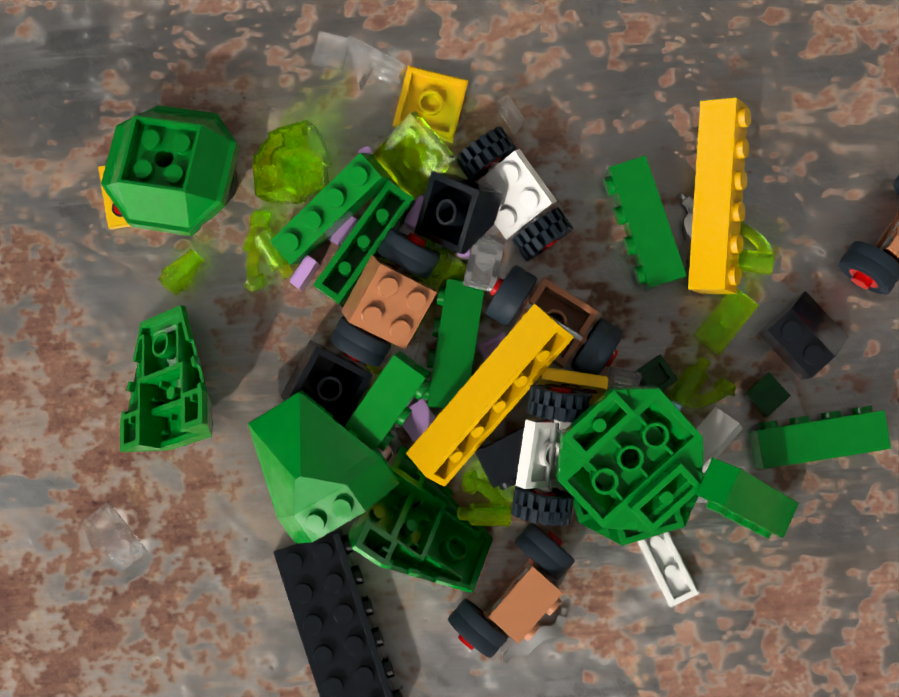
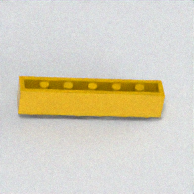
(719, 196)
(489, 395)

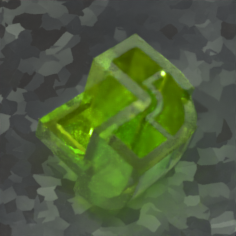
(291, 164)

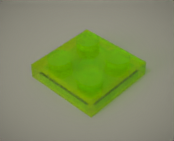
(412, 154)

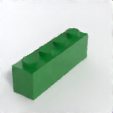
(331, 208)
(644, 223)
(346, 266)
(455, 342)
(389, 401)
(819, 439)
(746, 500)

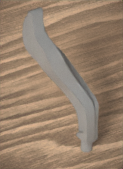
(685, 248)
(526, 647)

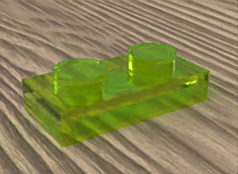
(725, 321)

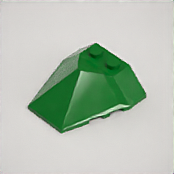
(169, 391)
(316, 468)
(419, 531)

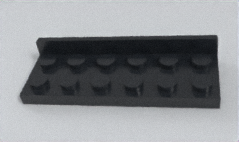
(335, 618)

